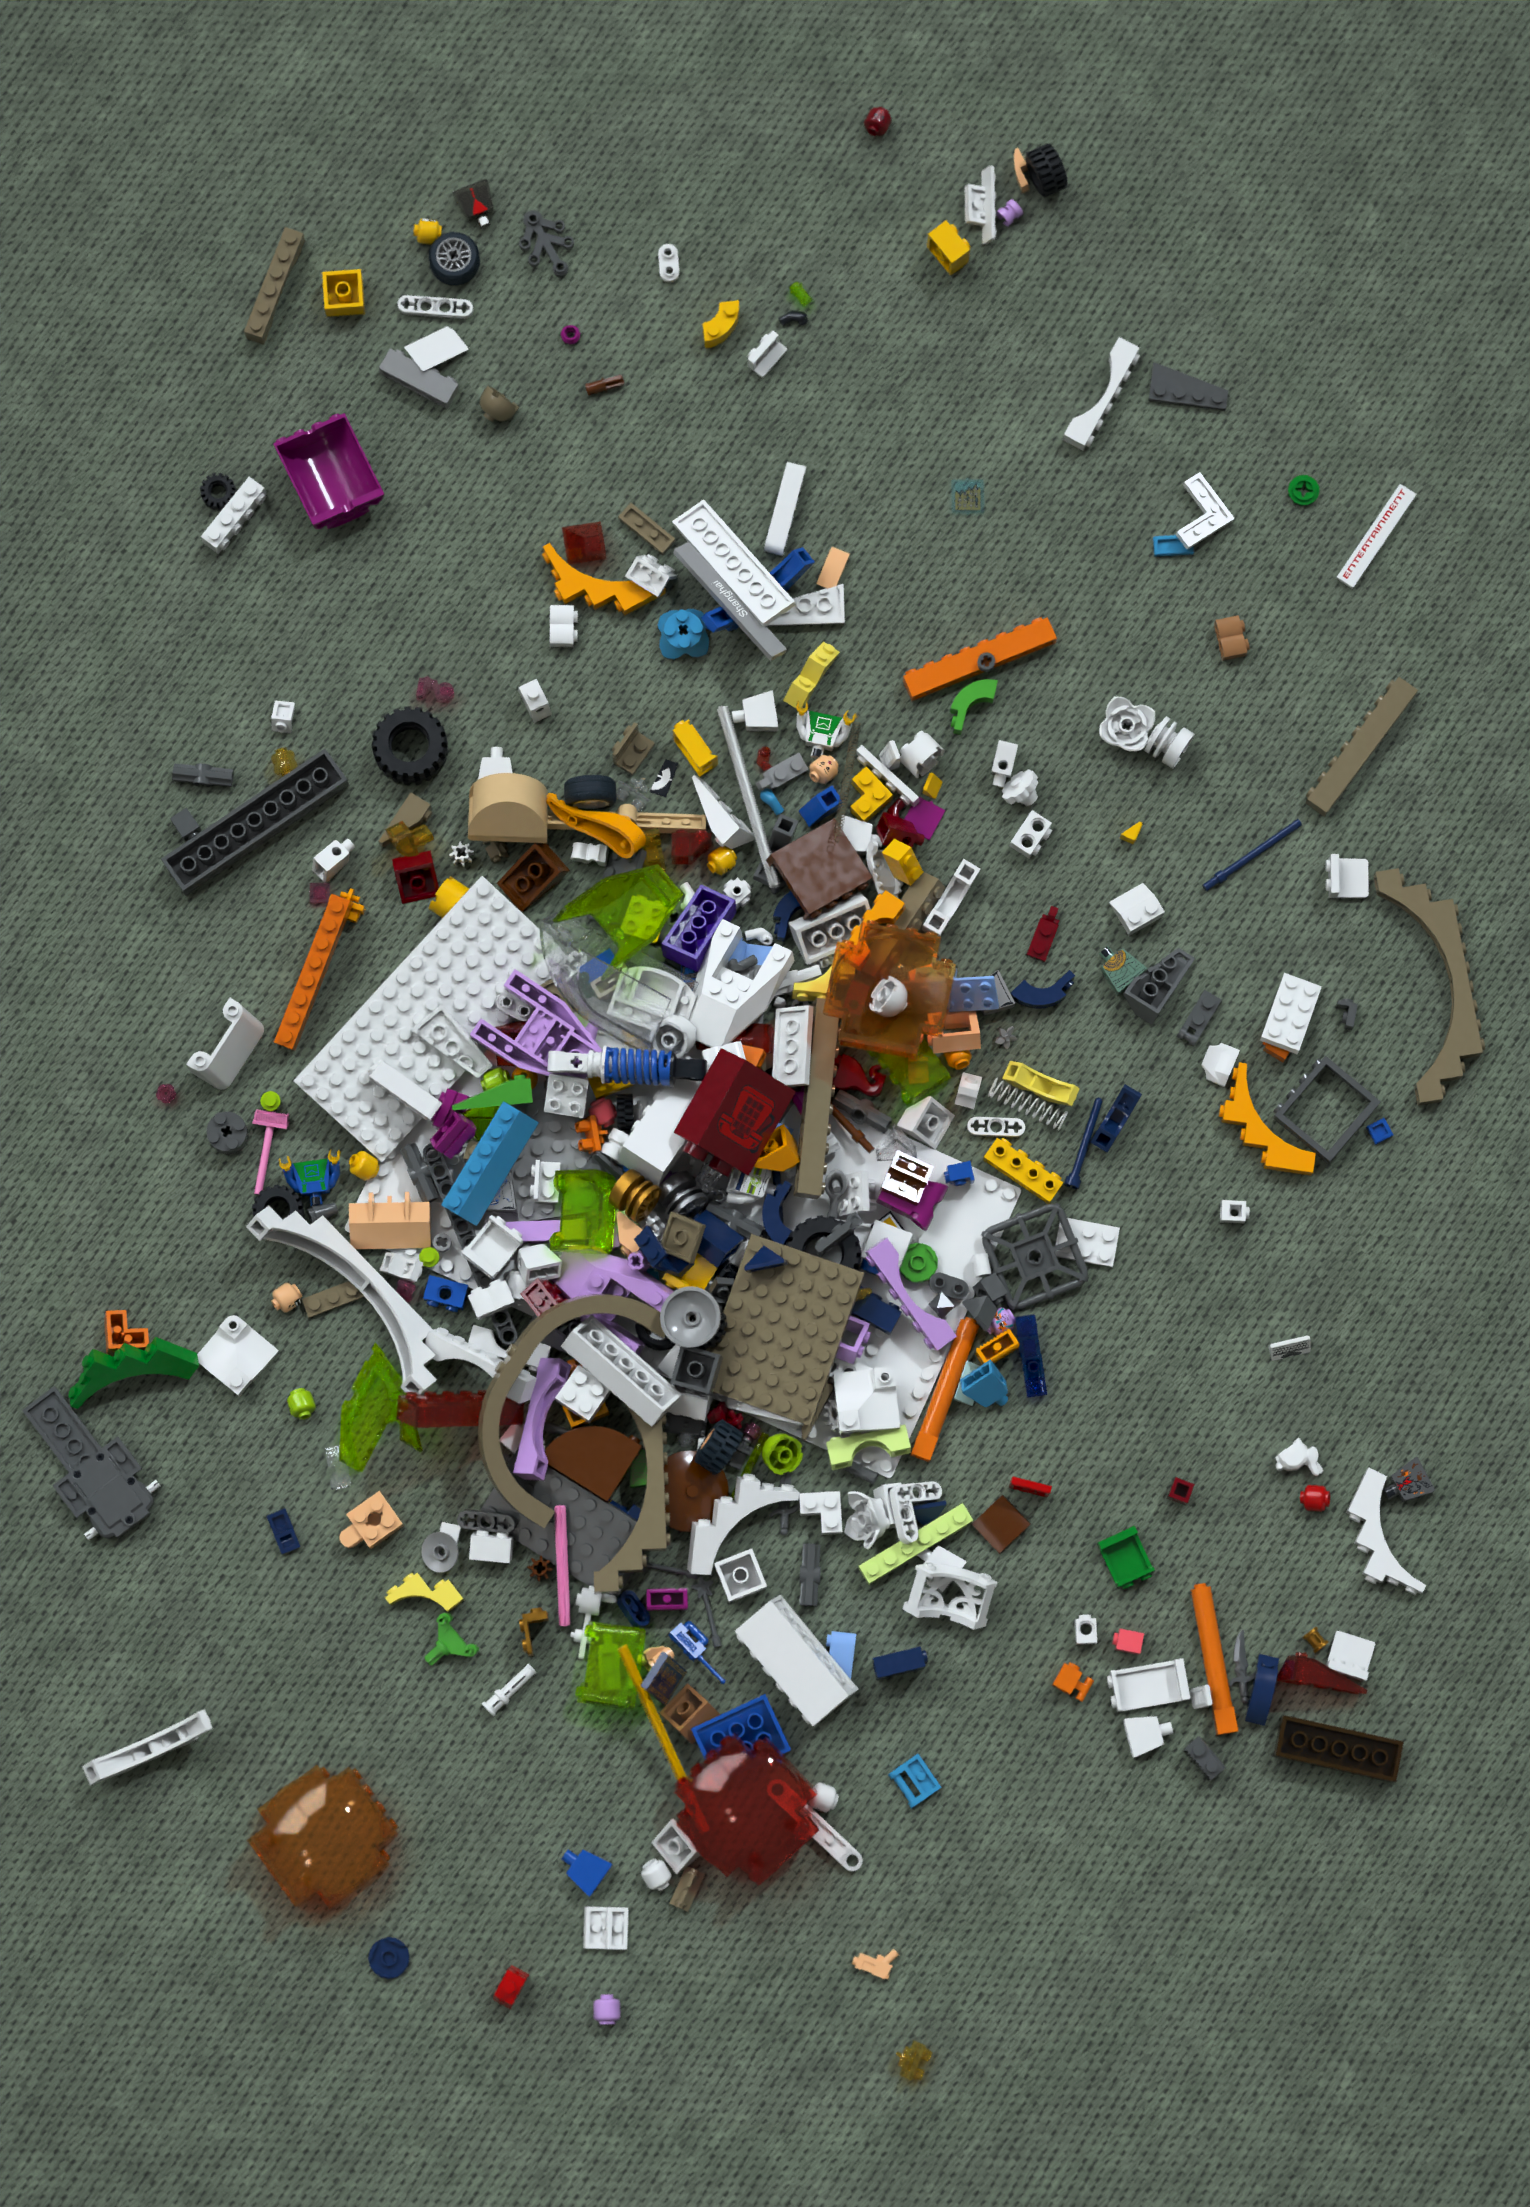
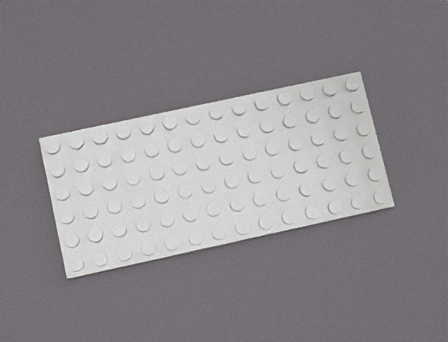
(455, 965)

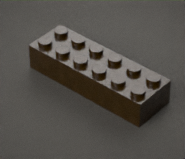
(1338, 1749)

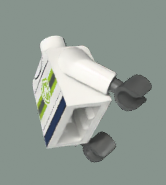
(745, 1188)

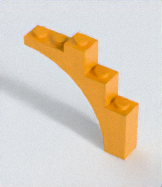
(598, 592)
(1278, 1153)

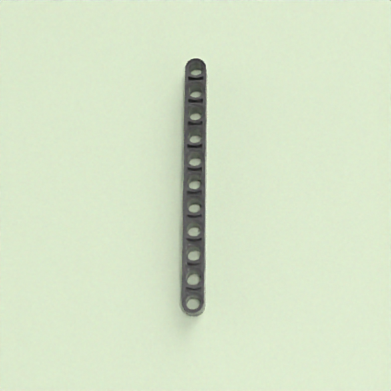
(465, 1236)

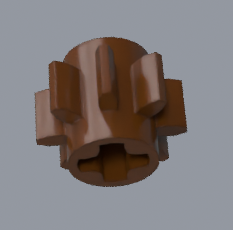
(543, 1572)

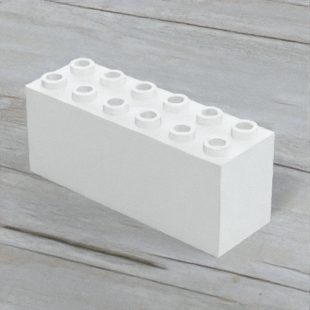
(652, 1144)
(796, 1660)

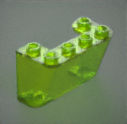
(915, 1077)

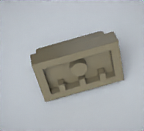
(631, 750)

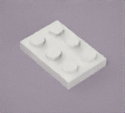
(1095, 1242)

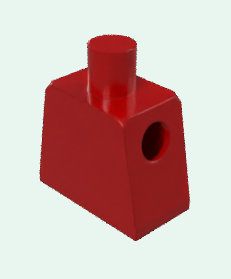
(510, 1987)

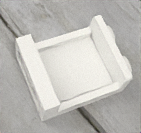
(493, 1246)

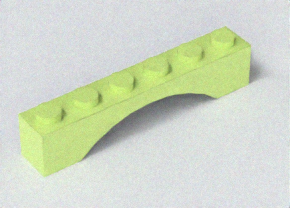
(927, 1536)

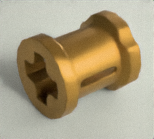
(1315, 1639)

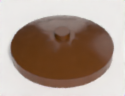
(691, 1490)

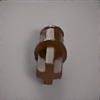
(604, 384)

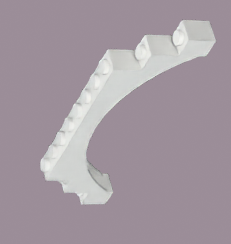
(328, 1245)

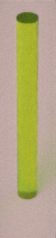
(754, 1457)

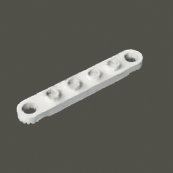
(834, 1842)

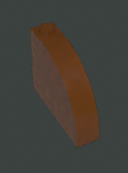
(594, 1457)

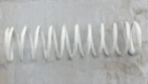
(991, 1094)

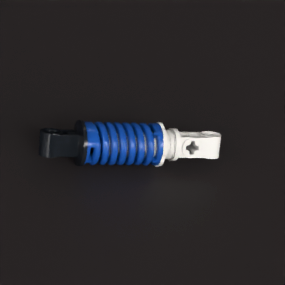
(628, 1067)

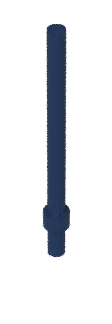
(1221, 876)

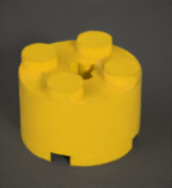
(447, 896)

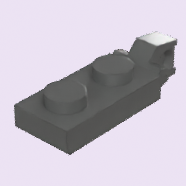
(838, 1234)

